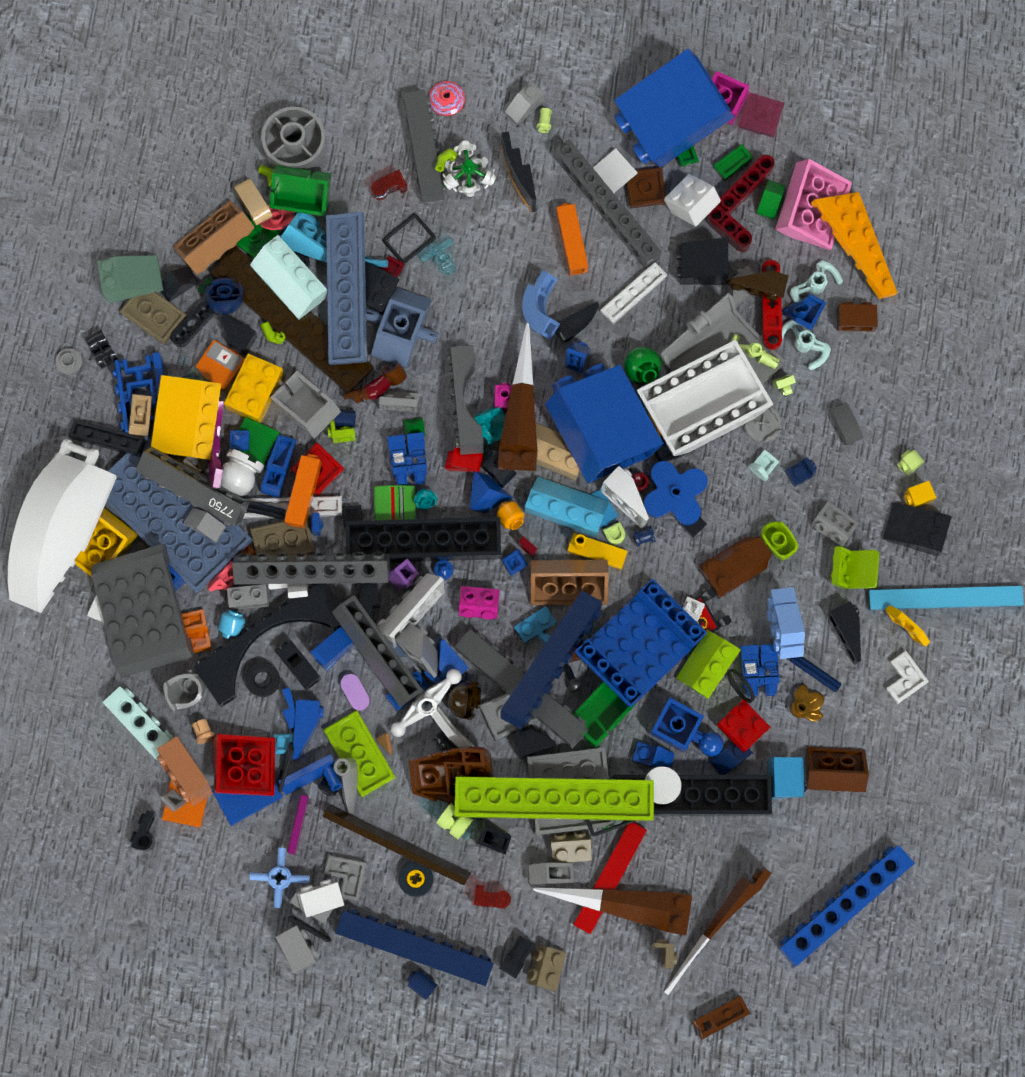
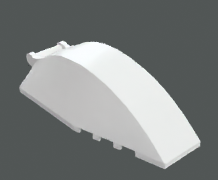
(55, 524)

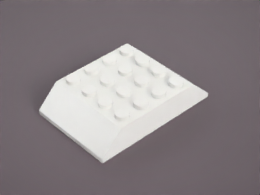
(705, 399)

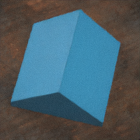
(786, 777)

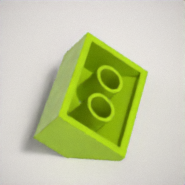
(708, 664)

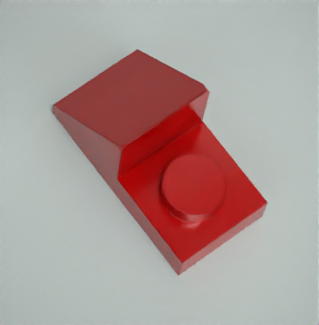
(463, 463)

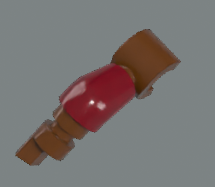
(378, 386)

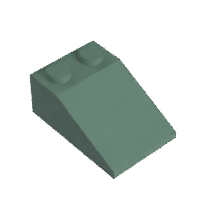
(129, 277)

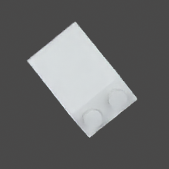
(624, 494)

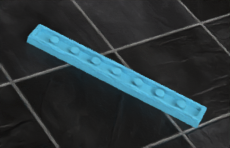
(946, 597)

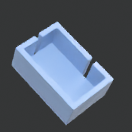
(786, 623)

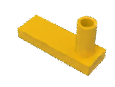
(597, 550)

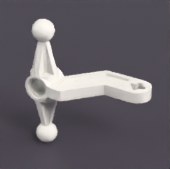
(418, 711)

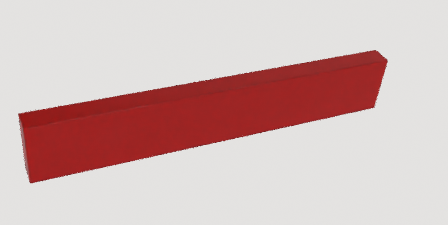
(612, 873)

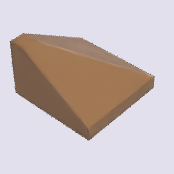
(385, 742)

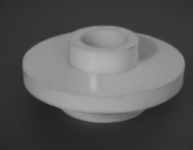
(69, 361)

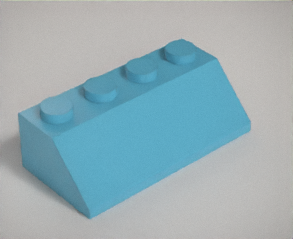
(566, 506)

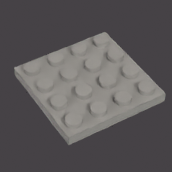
(569, 765)

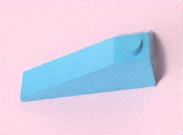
(306, 237)

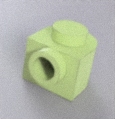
(910, 461)

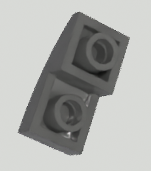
(846, 423)

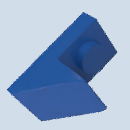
(652, 756)

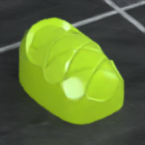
(779, 540)

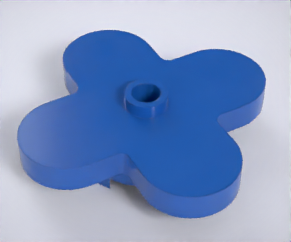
(664, 501)

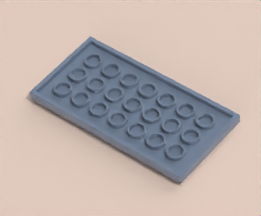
(159, 520)

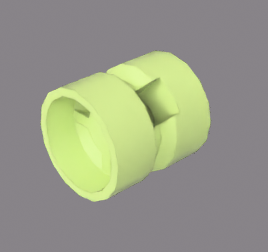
(456, 825)

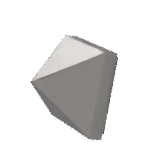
(173, 800)

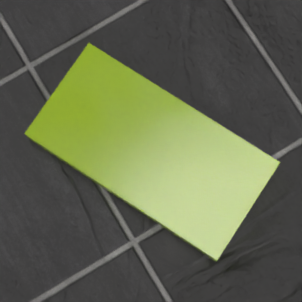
(352, 739)

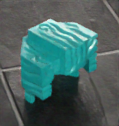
(492, 423)

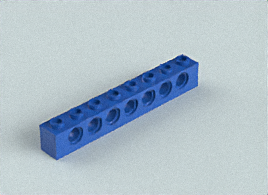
(901, 863)

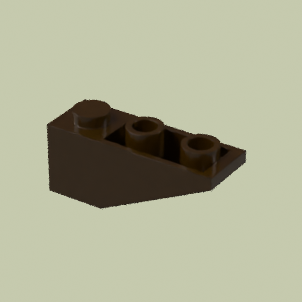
(765, 283)

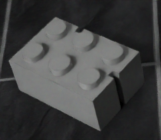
(307, 406)

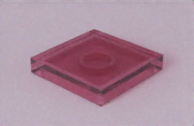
(761, 115)

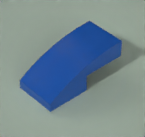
(290, 712)

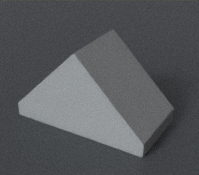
(204, 524)

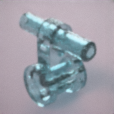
(443, 258)

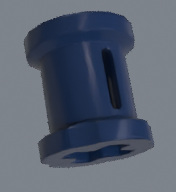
(643, 536)

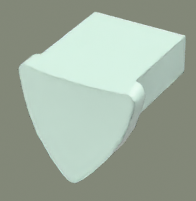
(763, 465)

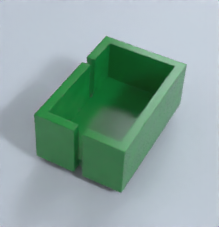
(300, 190)
(602, 714)

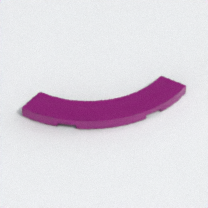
(214, 463)

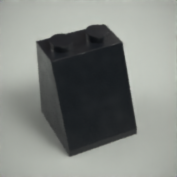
(703, 262)

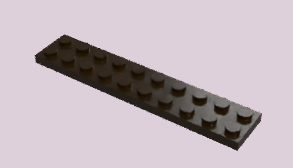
(306, 335)

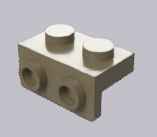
(571, 847)
(669, 957)
(546, 967)

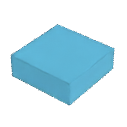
(282, 742)

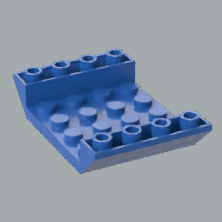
(641, 643)

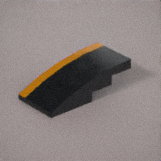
(520, 174)

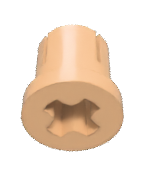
(202, 731)

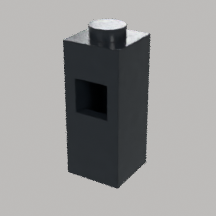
(298, 665)

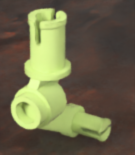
(755, 351)

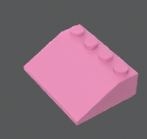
(798, 216)

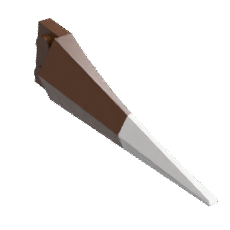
(519, 437)
(737, 898)
(653, 909)

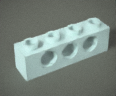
(115, 704)

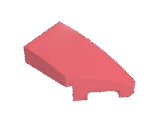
(223, 579)

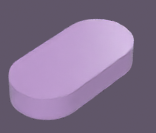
(355, 692)

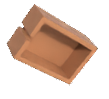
(183, 772)

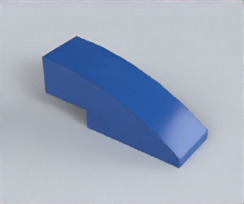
(278, 466)

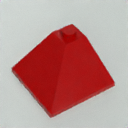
(243, 765)

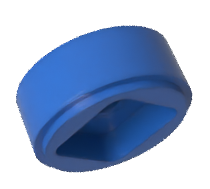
(444, 569)

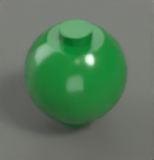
(642, 365)

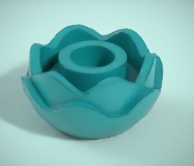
(425, 499)

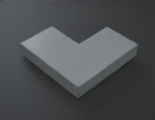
(351, 872)

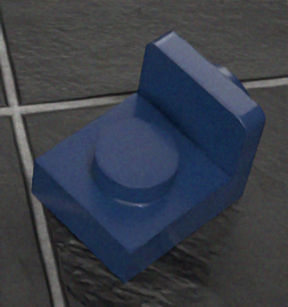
(801, 471)

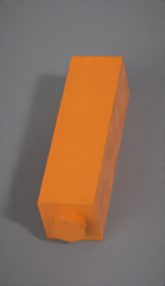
(571, 239)
(303, 491)

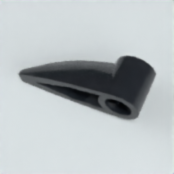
(576, 323)

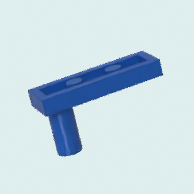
(312, 772)

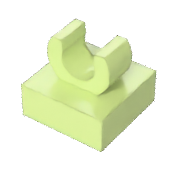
(784, 384)

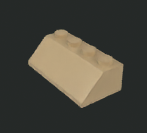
(554, 453)

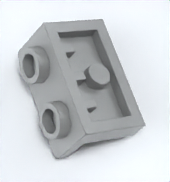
(399, 401)
(834, 524)

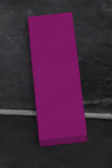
(298, 825)

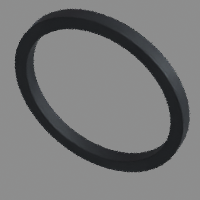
(745, 682)

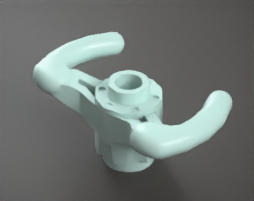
(817, 277)
(811, 343)

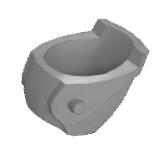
(184, 690)

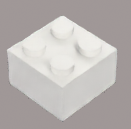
(692, 200)

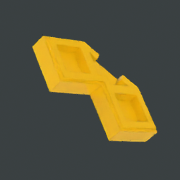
(904, 621)

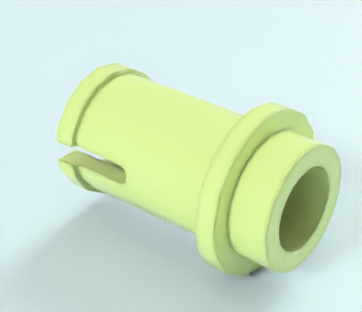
(544, 120)

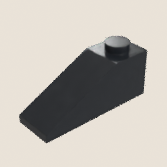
(847, 625)

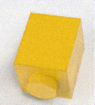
(920, 495)

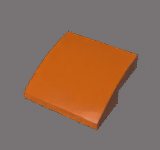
(197, 630)

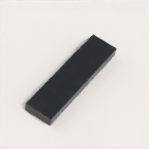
(106, 437)

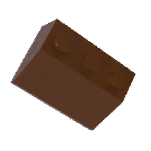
(836, 769)

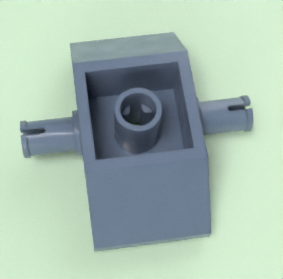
(397, 343)

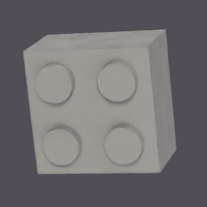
(297, 949)

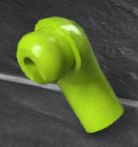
(266, 171)

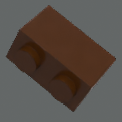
(857, 317)

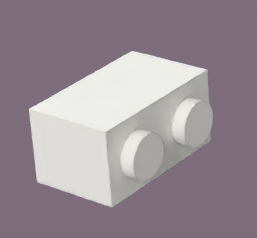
(320, 898)

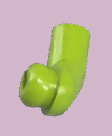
(443, 157)
(272, 336)

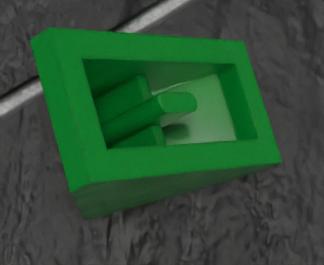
(771, 199)

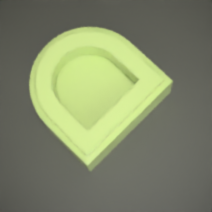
(614, 534)

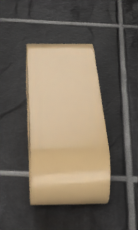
(253, 201)

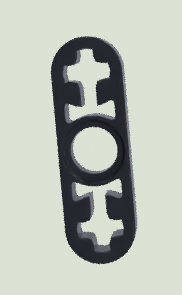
(192, 316)

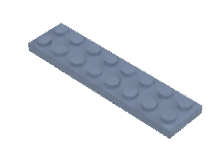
(346, 288)

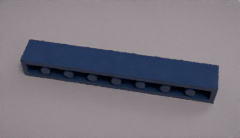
(551, 660)
(414, 948)

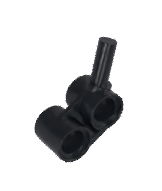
(102, 350)
(490, 465)

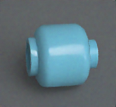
(231, 624)

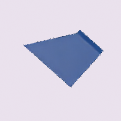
(806, 311)
(486, 493)

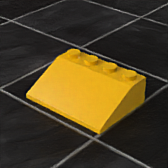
(185, 417)
(109, 540)

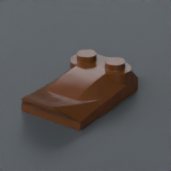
(736, 565)

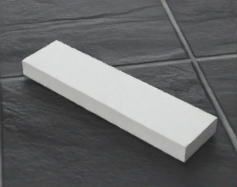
(633, 293)

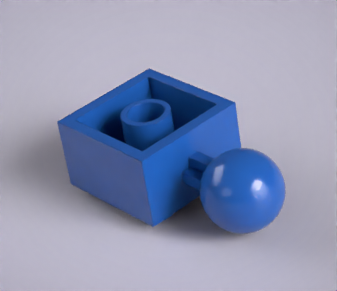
(710, 743)

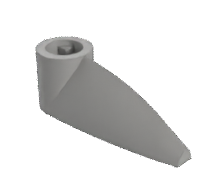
(348, 779)

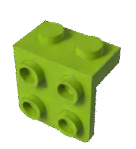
(855, 568)

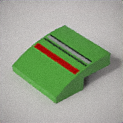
(394, 502)

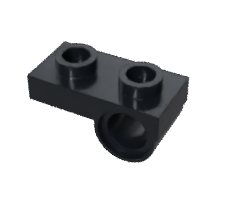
(145, 821)

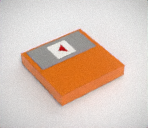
(220, 364)

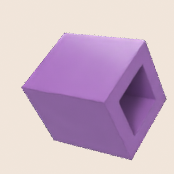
(403, 575)

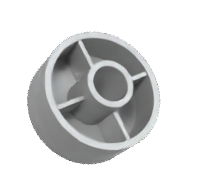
(289, 122)

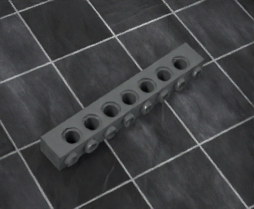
(607, 204)
(303, 575)

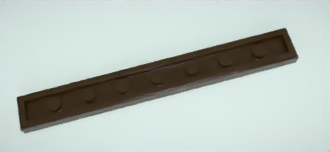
(396, 844)

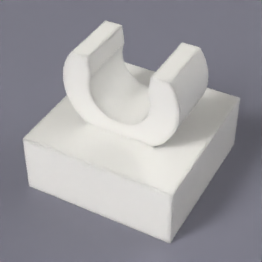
(693, 608)

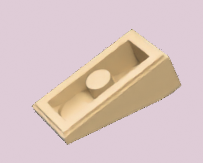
(140, 415)

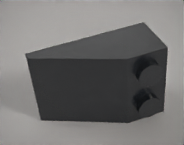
(379, 287)
(917, 528)

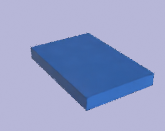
(239, 807)

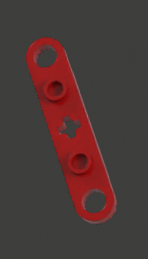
(771, 316)

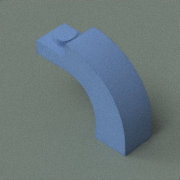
(535, 305)

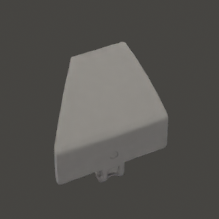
(713, 331)

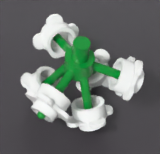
(474, 166)

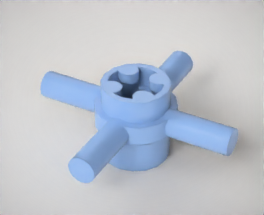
(270, 877)

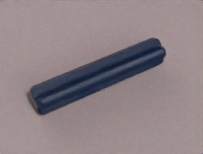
(816, 673)

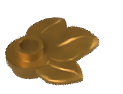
(809, 702)

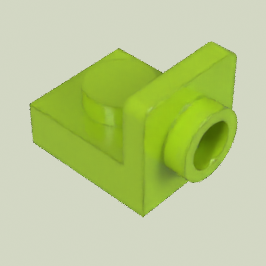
(344, 434)

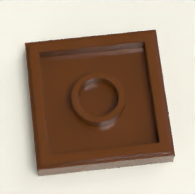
(646, 188)

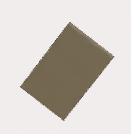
(153, 315)
(282, 539)

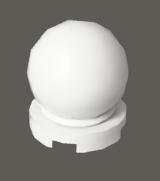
(239, 473)

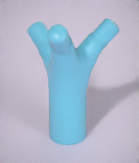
(376, 262)

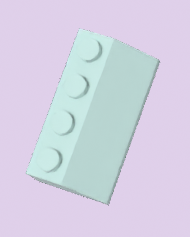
(289, 277)

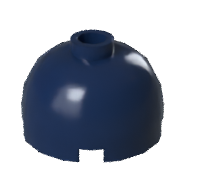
(224, 296)

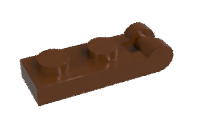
(721, 1017)

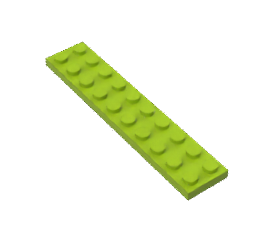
(554, 798)

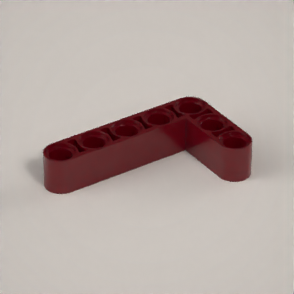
(737, 199)

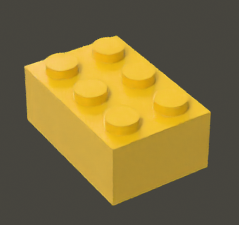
(253, 388)

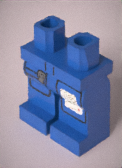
(408, 465)
(760, 675)

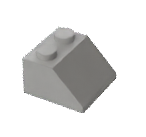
(419, 648)

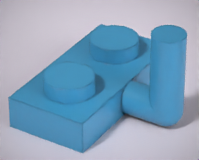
(535, 626)

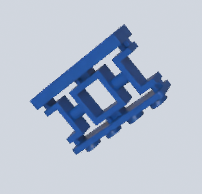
(126, 396)

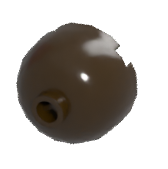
(463, 699)

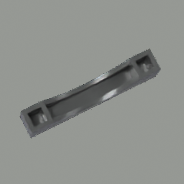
(470, 432)

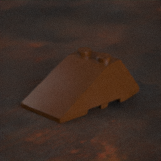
(436, 774)

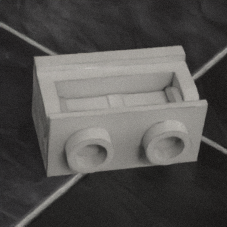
(248, 597)

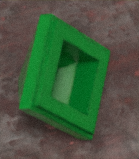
(414, 426)

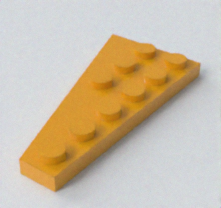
(856, 236)

